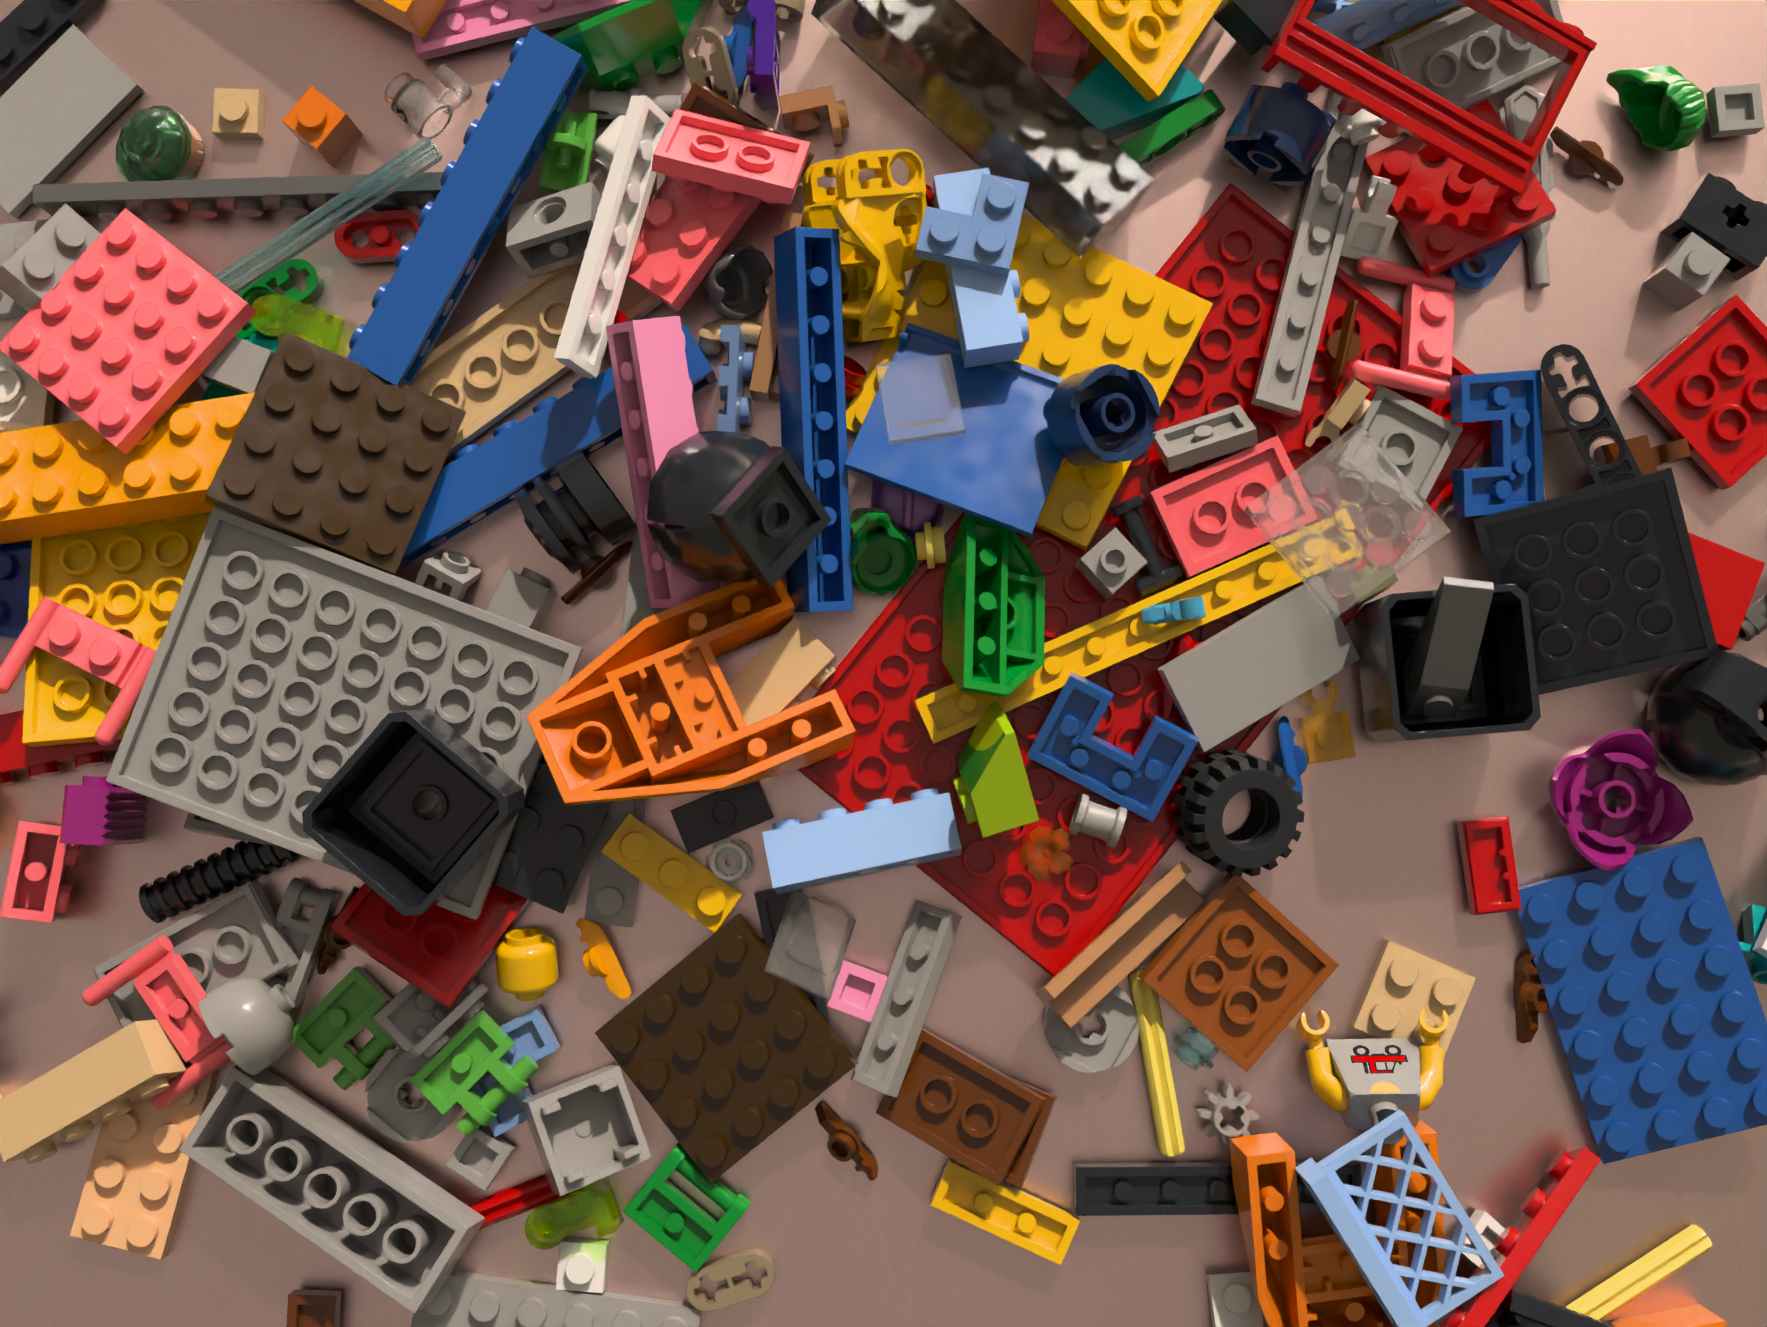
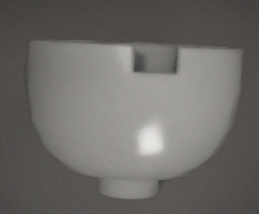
(251, 1020)

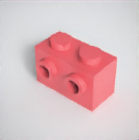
(1056, 42)
(38, 873)

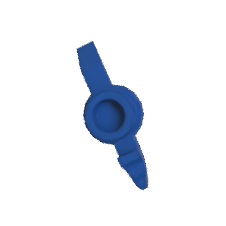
(737, 44)
(1290, 756)

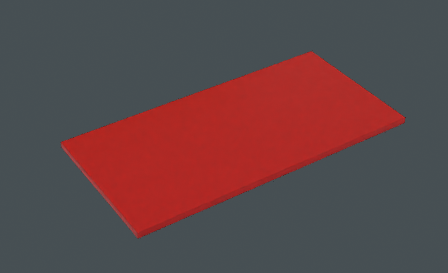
(1238, 265)

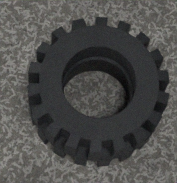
(1266, 830)

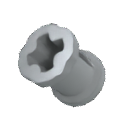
(1097, 821)

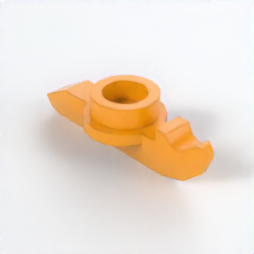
(601, 958)

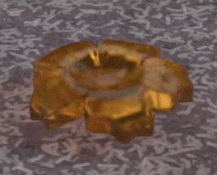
(1046, 853)

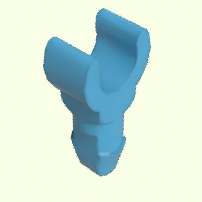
(1175, 611)

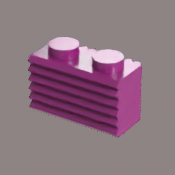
(102, 814)

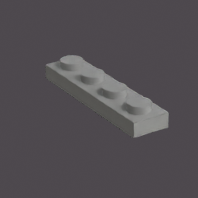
(906, 998)

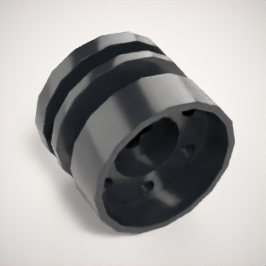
(574, 511)

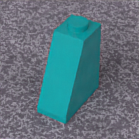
(1119, 108)

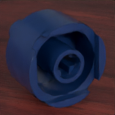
(1278, 133)
(1102, 416)

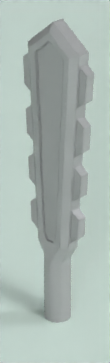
(1517, 115)

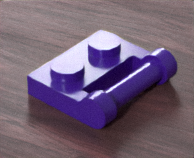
(765, 55)

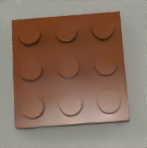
(1239, 970)

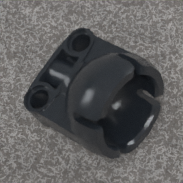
(1712, 720)

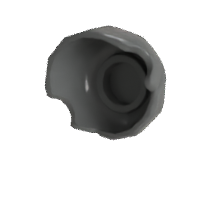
(737, 282)

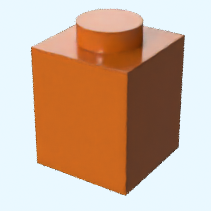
(322, 126)

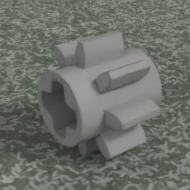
(1217, 1123)

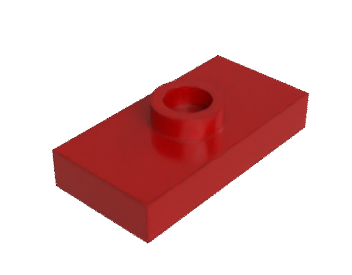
(1489, 865)

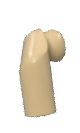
(710, 334)

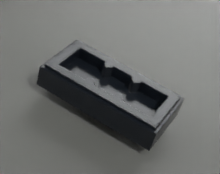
(721, 815)

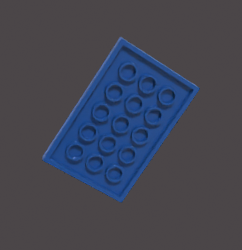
(1650, 1000)

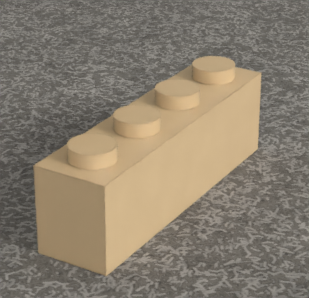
(782, 673)
(87, 1089)

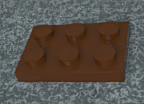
(963, 1107)

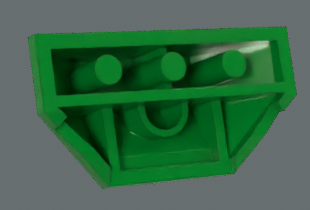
(634, 40)
(992, 610)

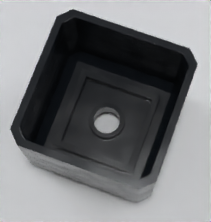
(1503, 682)
(372, 819)

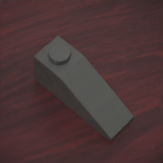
(1447, 648)

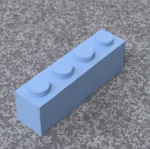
(981, 301)
(861, 842)

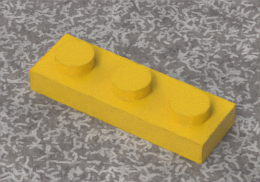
(670, 872)
(1005, 1212)

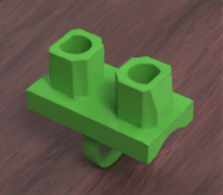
(568, 152)

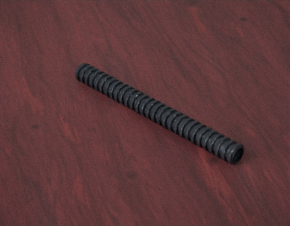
(211, 877)

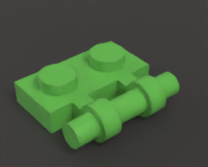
(337, 1020)
(463, 1063)

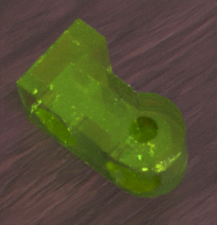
(281, 314)
(574, 1212)

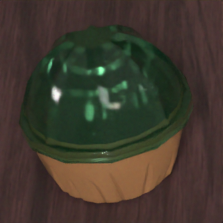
(158, 146)

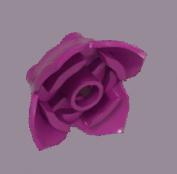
(1646, 805)

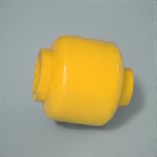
(526, 963)

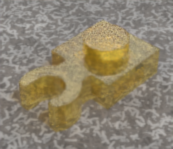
(1325, 733)

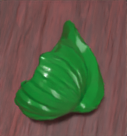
(1660, 105)
(879, 552)

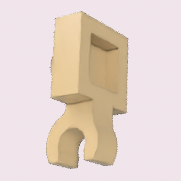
(1346, 408)

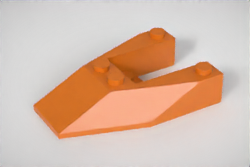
(662, 718)
(1314, 1277)

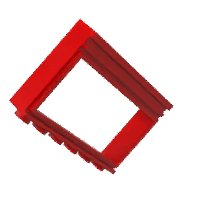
(1424, 114)

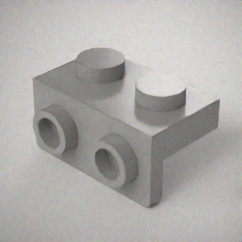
(419, 1022)

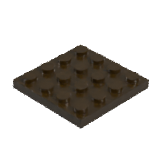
(335, 455)
(725, 1048)

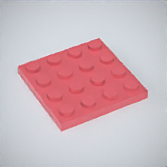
(126, 330)

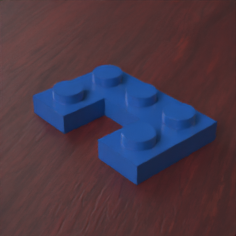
(1515, 412)
(1132, 781)

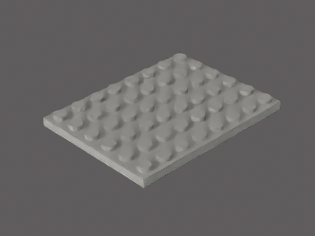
(295, 659)

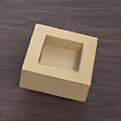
(238, 113)

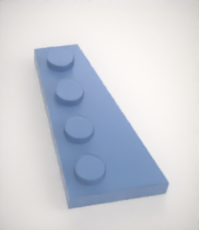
(732, 381)

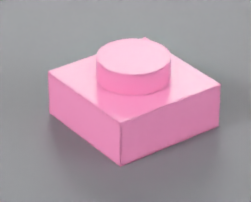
(857, 991)

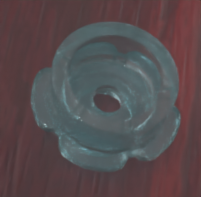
(1195, 1049)

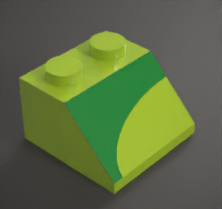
(993, 777)

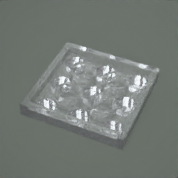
(1347, 521)

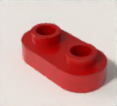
(384, 235)

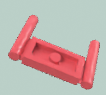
(1425, 331)
(88, 647)
(173, 998)

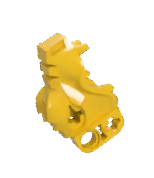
(876, 234)

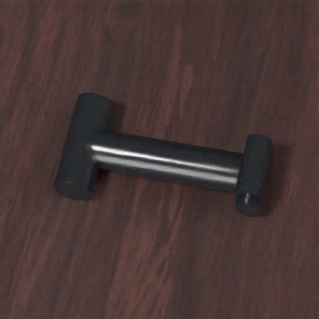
(1157, 575)

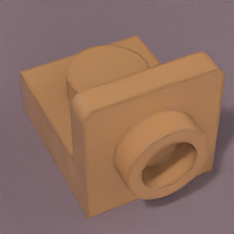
(809, 108)

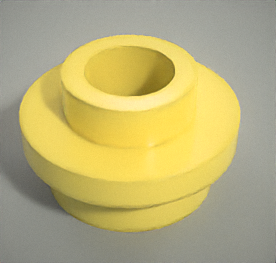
(931, 545)

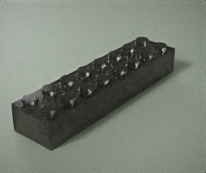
(994, 111)

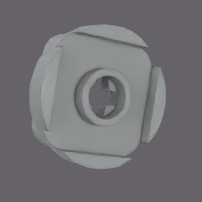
(1098, 1050)
(387, 1104)

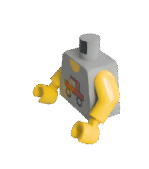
(1375, 1076)

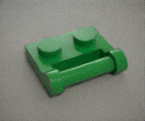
(679, 1221)

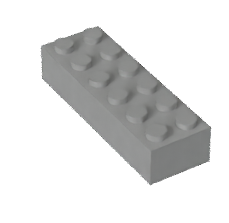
(333, 1186)

